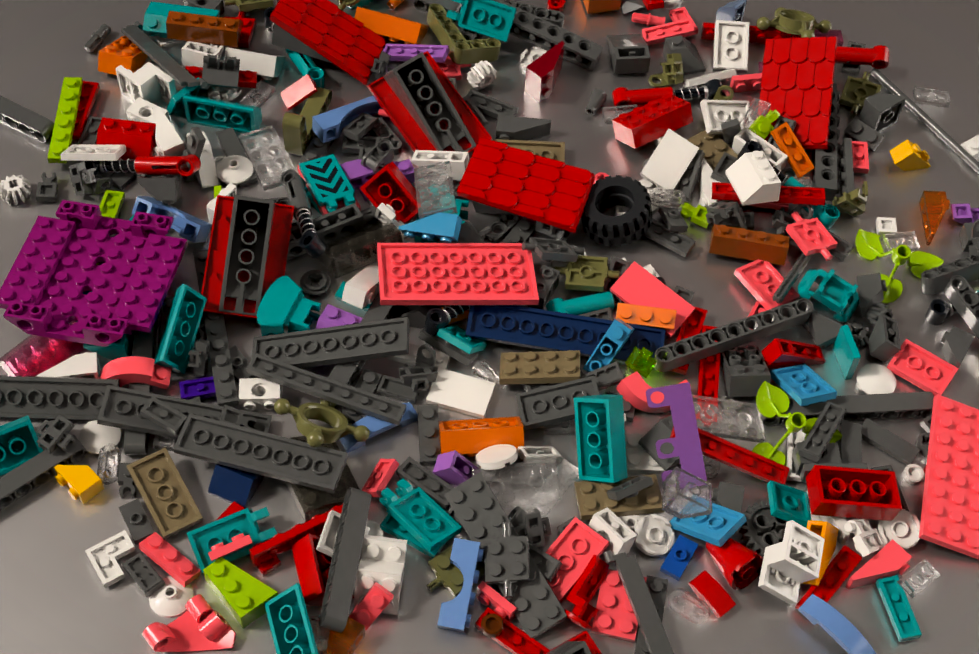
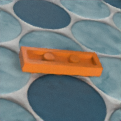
(791, 146)
(646, 316)

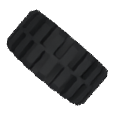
(621, 228)

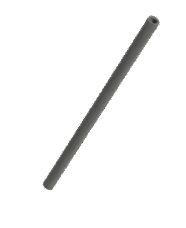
(926, 120)

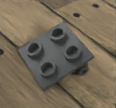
(221, 72)

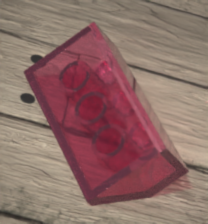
(38, 355)

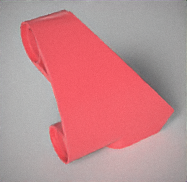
(193, 631)

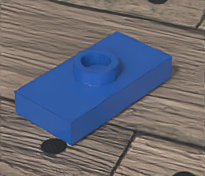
(679, 557)

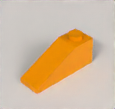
(830, 535)

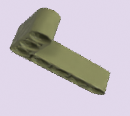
(461, 50)
(298, 128)

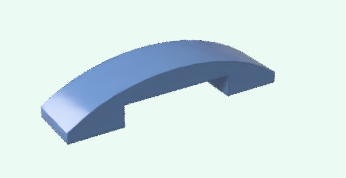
(377, 426)
(835, 625)

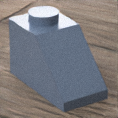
(732, 11)

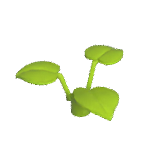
(869, 248)
(772, 402)

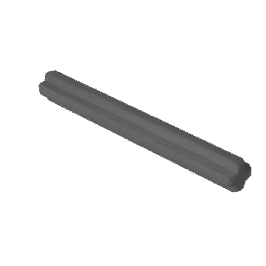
(791, 278)

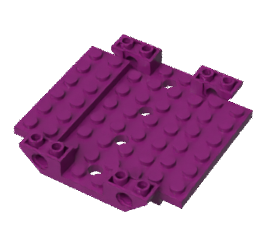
(60, 265)

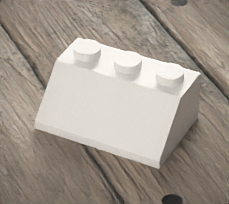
(263, 63)
(754, 179)

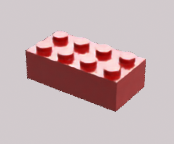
(652, 120)
(853, 493)

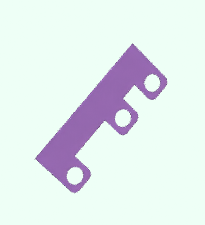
(687, 439)

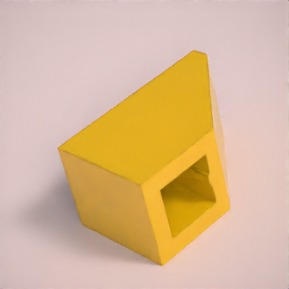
(910, 156)
(80, 480)

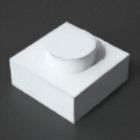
(886, 225)

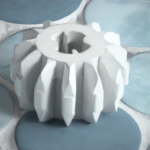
(481, 75)
(15, 189)

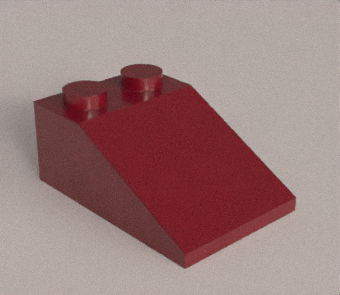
(543, 73)

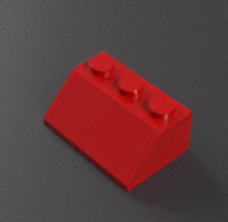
(136, 135)
(392, 188)
(312, 569)

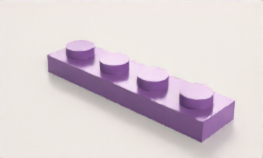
(404, 52)

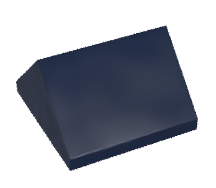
(234, 484)

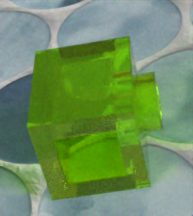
(641, 361)

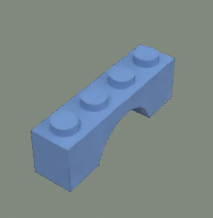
(184, 223)
(454, 613)

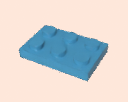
(803, 384)
(711, 528)

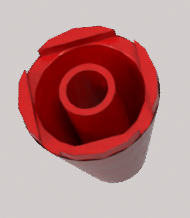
(736, 562)

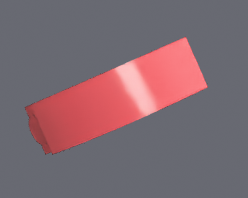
(137, 370)
(634, 391)

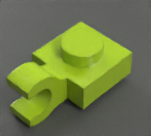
(762, 125)
(697, 215)

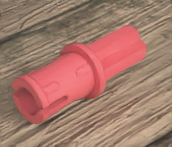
(647, 19)

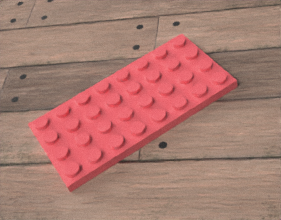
(456, 274)
(952, 478)

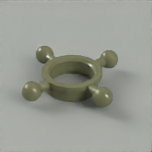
(794, 23)
(323, 412)

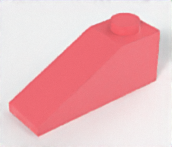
(887, 562)

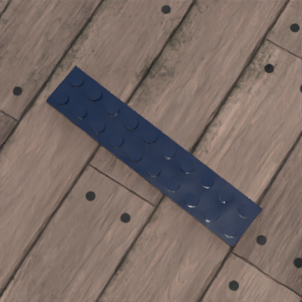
(553, 330)

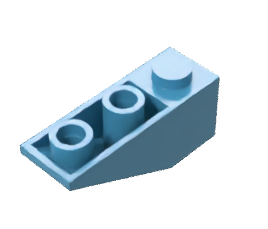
(437, 226)
(609, 345)

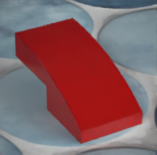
(712, 593)

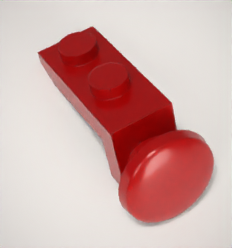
(584, 591)

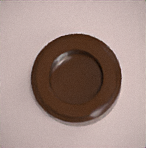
(492, 625)

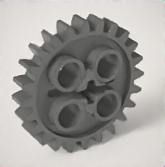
(762, 528)

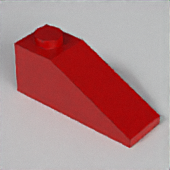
(787, 353)

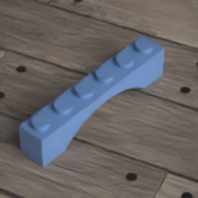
(330, 123)

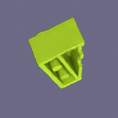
(238, 591)

